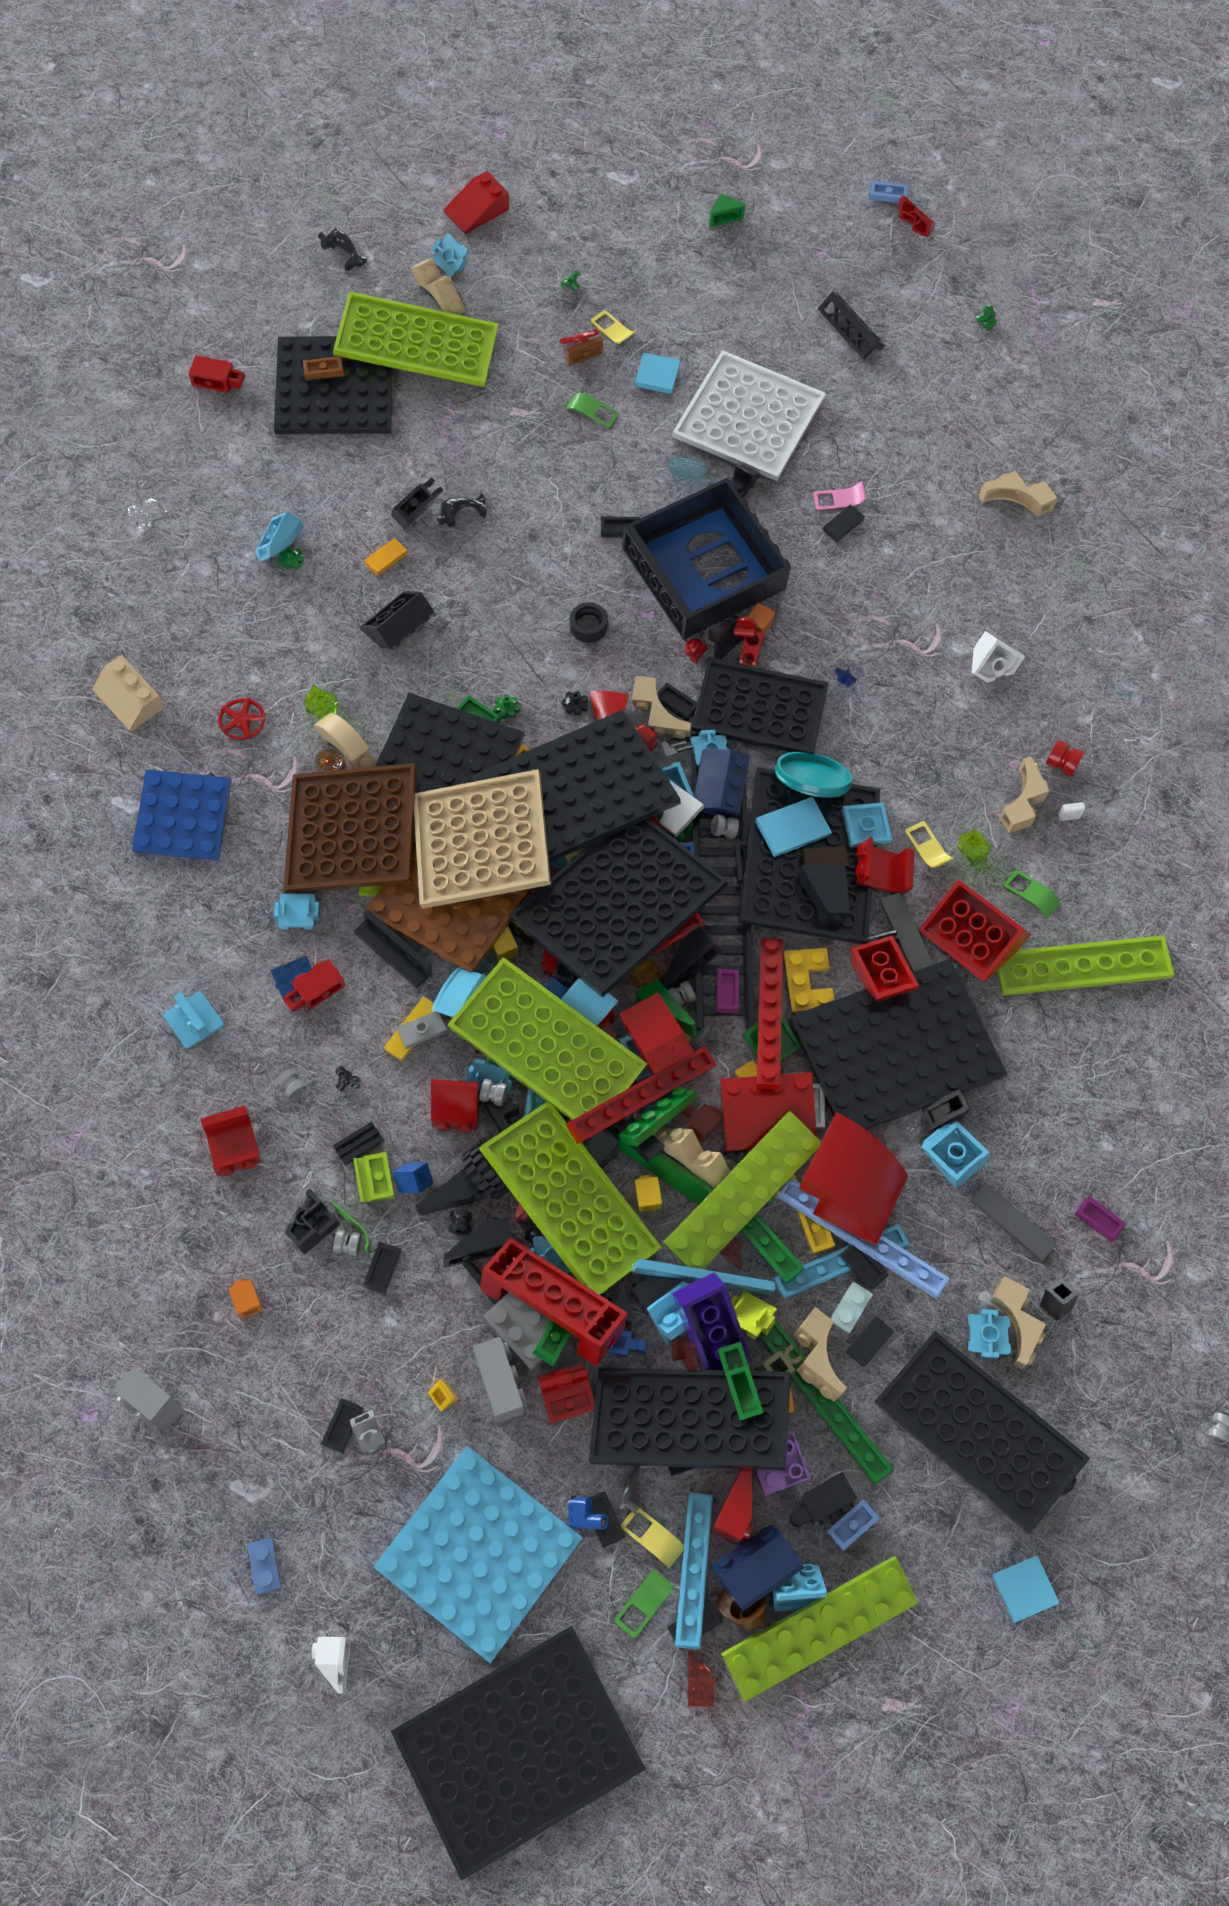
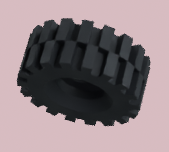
(483, 1173)

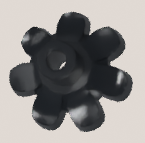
(575, 703)
(346, 1079)

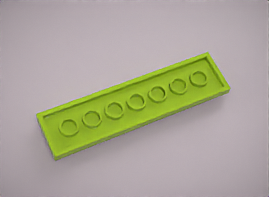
(1086, 965)
(742, 1192)
(819, 1628)

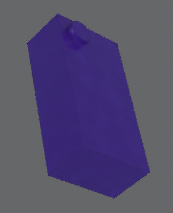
(709, 1320)

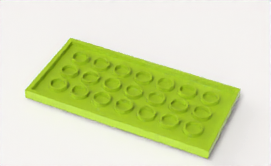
(416, 339)
(544, 1042)
(570, 1198)

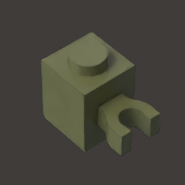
(780, 1361)

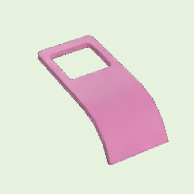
(842, 497)

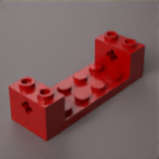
(556, 1296)

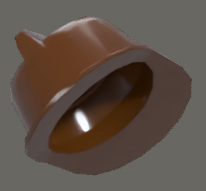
(746, 1620)

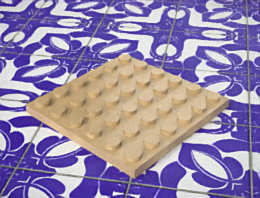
(481, 839)

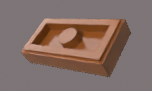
(584, 351)
(323, 368)

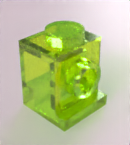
(320, 702)
(974, 846)

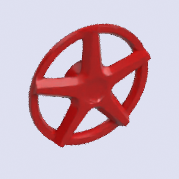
(580, 337)
(242, 718)

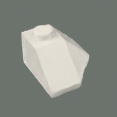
(994, 658)
(332, 1660)

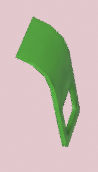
(589, 406)
(1036, 894)
(355, 1224)
(647, 1599)

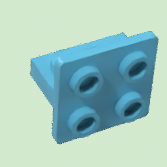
(192, 1019)
(666, 1315)
(799, 1589)

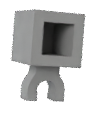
(367, 1432)

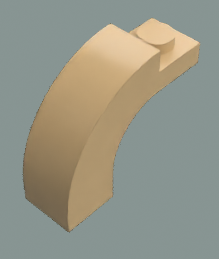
(342, 735)

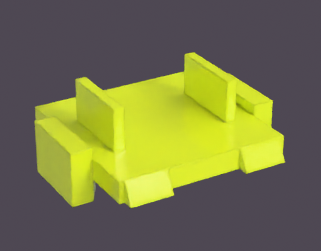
(753, 1314)

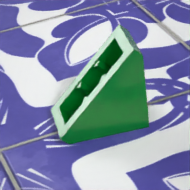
(726, 211)

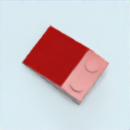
(478, 203)
(882, 968)
(655, 1033)
(454, 1105)
(736, 1512)

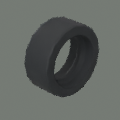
(588, 608)

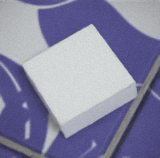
(1071, 811)

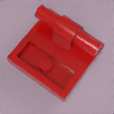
(566, 1393)

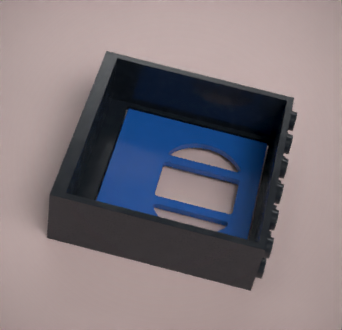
(658, 553)

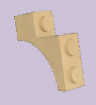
(439, 286)
(1011, 487)
(660, 721)
(1035, 790)
(685, 1147)
(1011, 1299)
(816, 1366)

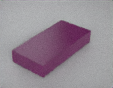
(727, 991)
(1100, 1219)

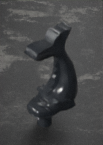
(339, 239)
(452, 506)

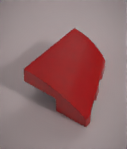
(910, 213)
(607, 703)

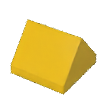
(442, 1395)

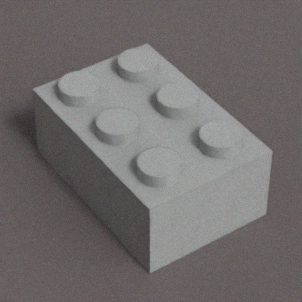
(519, 1327)
(500, 1379)
(147, 1401)

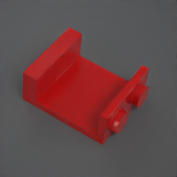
(884, 868)
(231, 1141)

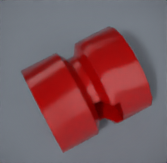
(1065, 758)

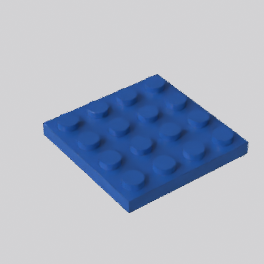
(182, 815)

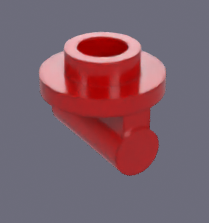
(745, 627)
(695, 649)

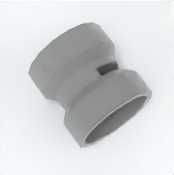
(724, 826)
(683, 993)
(292, 1084)
(494, 1092)
(347, 1242)
(1220, 1430)

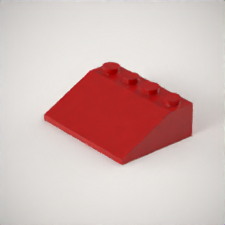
(973, 931)
(753, 1112)

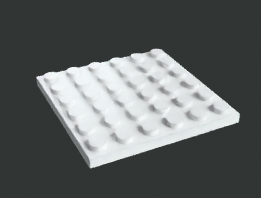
(749, 415)

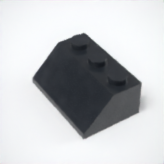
(398, 619)

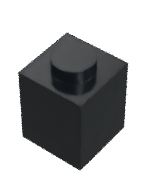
(1059, 1299)

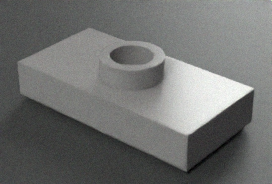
(421, 1029)

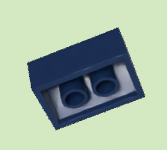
(721, 781)
(757, 1567)

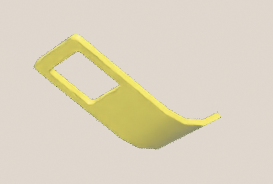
(615, 332)
(931, 850)
(656, 1540)

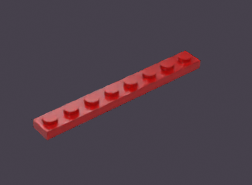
(770, 1014)
(640, 1095)

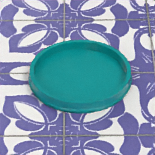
(813, 774)

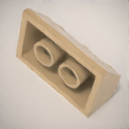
(127, 693)

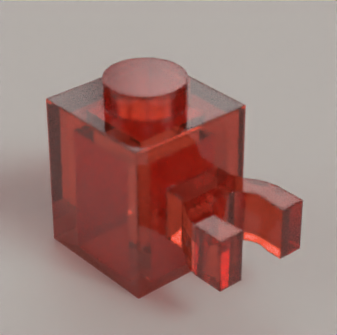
(702, 1121)

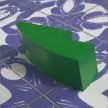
(740, 1381)

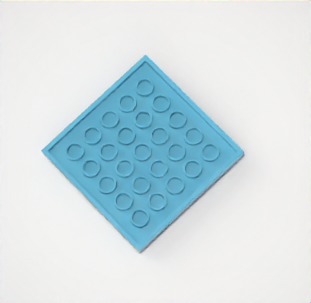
(478, 1554)

